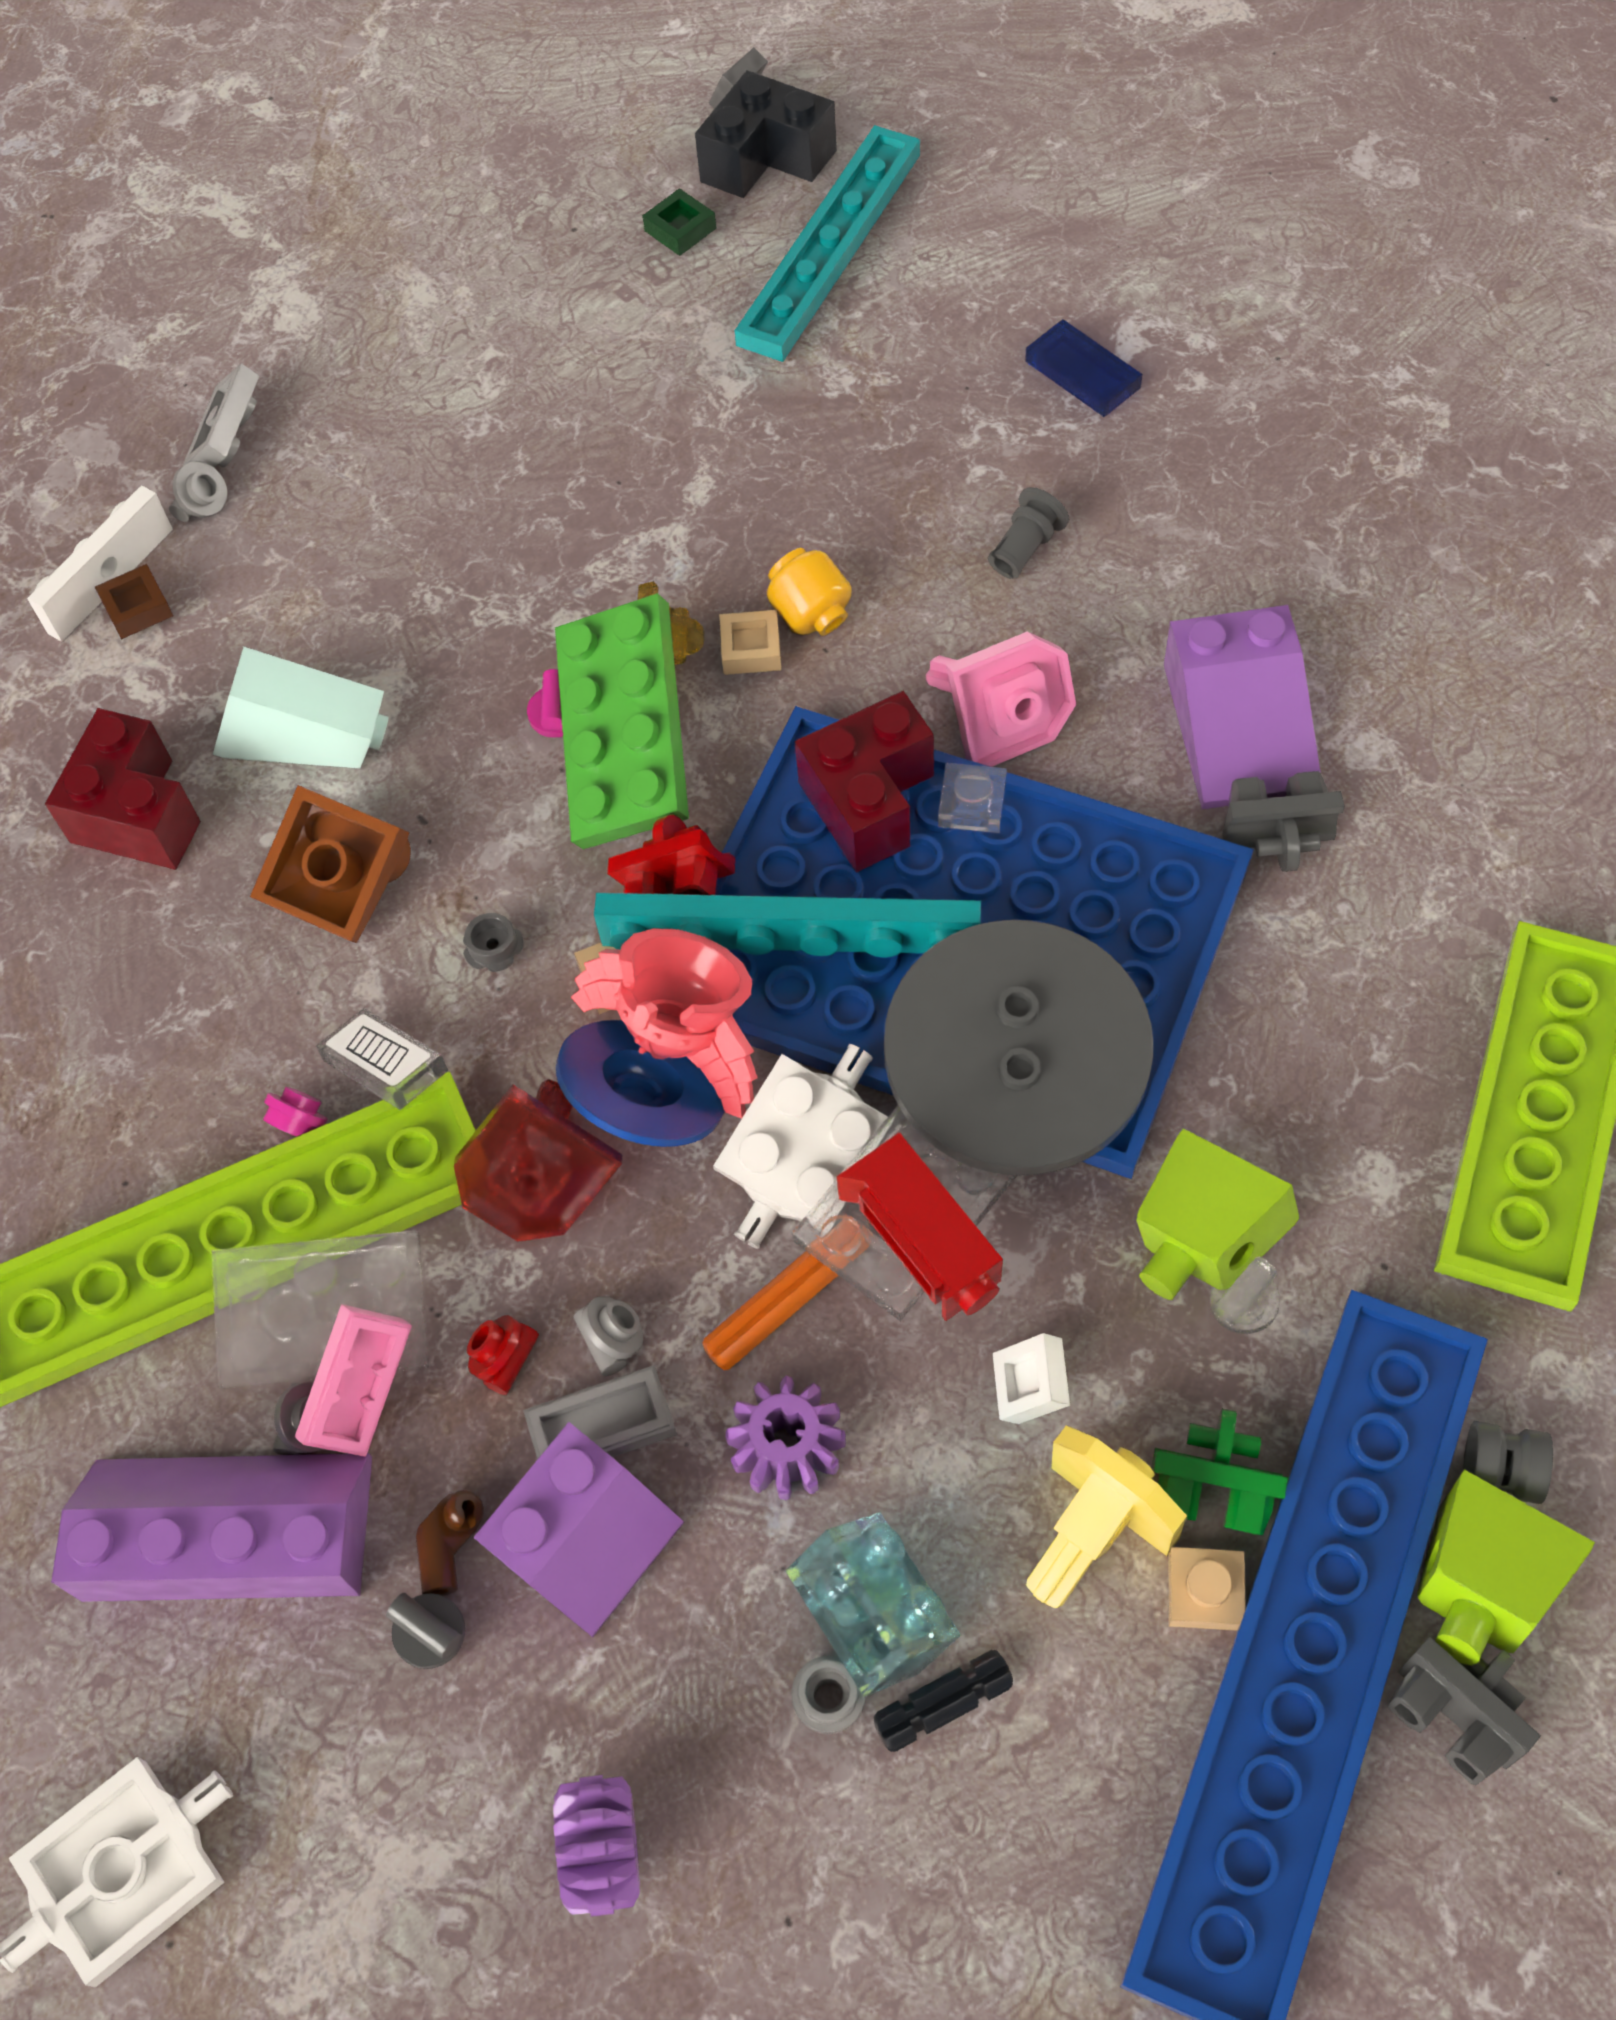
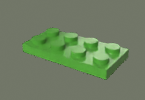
(620, 722)

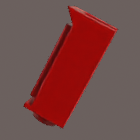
(924, 1227)

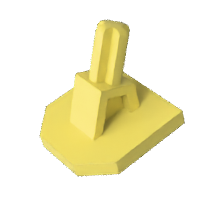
(1112, 1494)

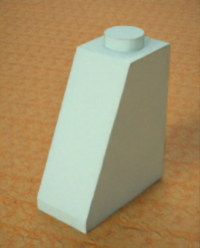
(298, 715)

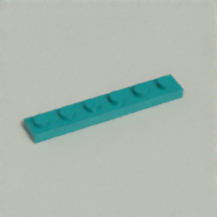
(827, 244)
(789, 923)

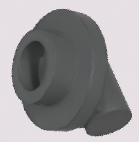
(426, 1629)

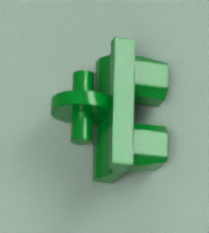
(1250, 1489)

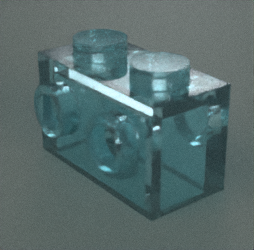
(872, 1603)

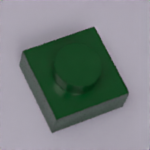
(679, 222)

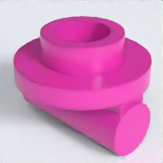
(545, 707)

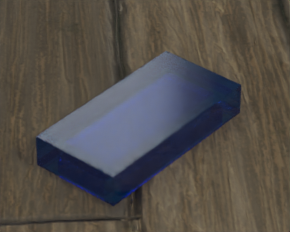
(1083, 367)

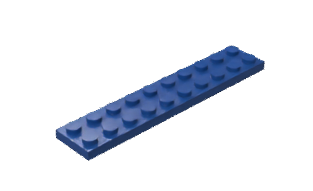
(1306, 1671)

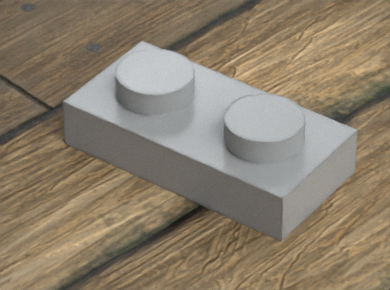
(226, 411)

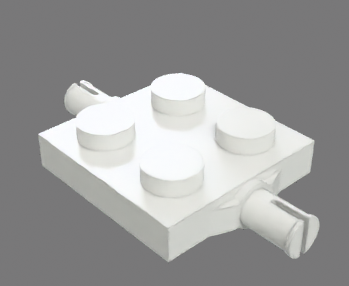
(797, 1139)
(115, 1872)

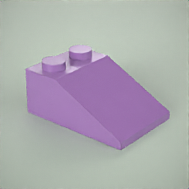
(1241, 700)

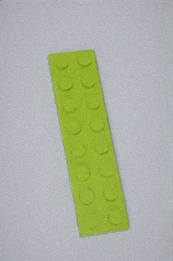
(153, 1262)

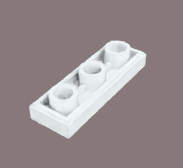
(112, 550)

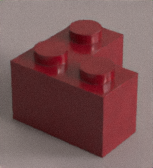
(858, 773)
(117, 793)

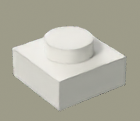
(1031, 1379)

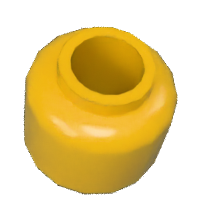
(809, 592)

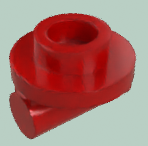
(500, 1351)

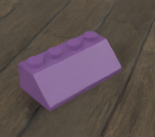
(215, 1528)

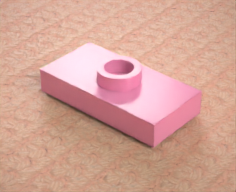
(353, 1381)

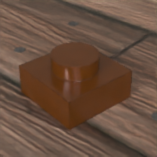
(134, 601)

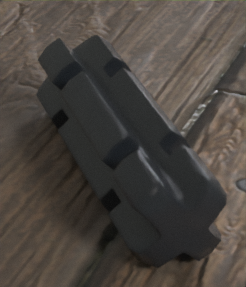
(943, 1700)

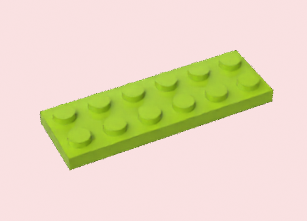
(1538, 1123)

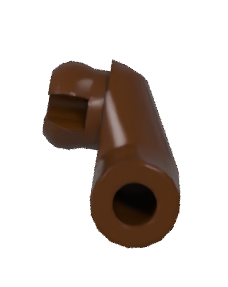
(442, 1536)

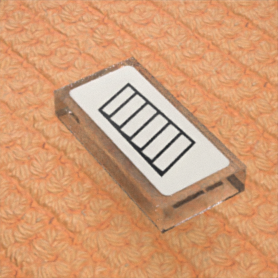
(382, 1058)

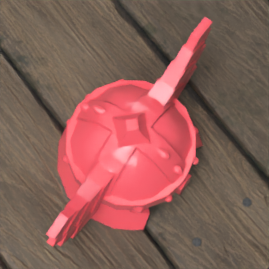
(678, 1002)

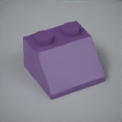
(579, 1529)

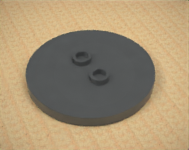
(1018, 1047)

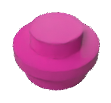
(293, 1112)

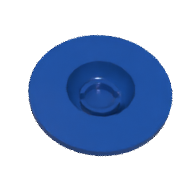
(633, 1092)

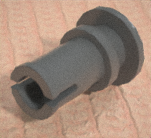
(1031, 525)

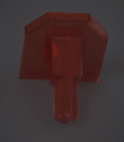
(532, 1166)

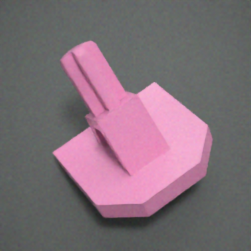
(1007, 696)

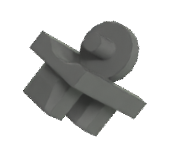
(1285, 823)
(1474, 1700)

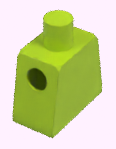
(1210, 1216)
(1494, 1568)

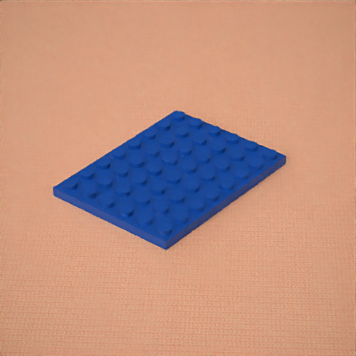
(1062, 859)

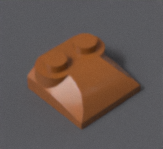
(331, 864)

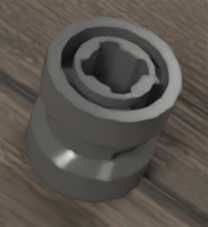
(1511, 1461)

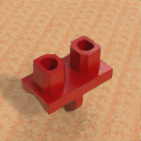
(673, 861)

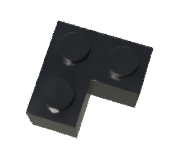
(763, 127)

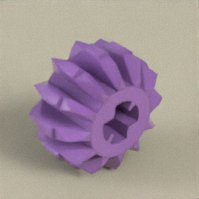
(770, 1457)
(596, 1845)

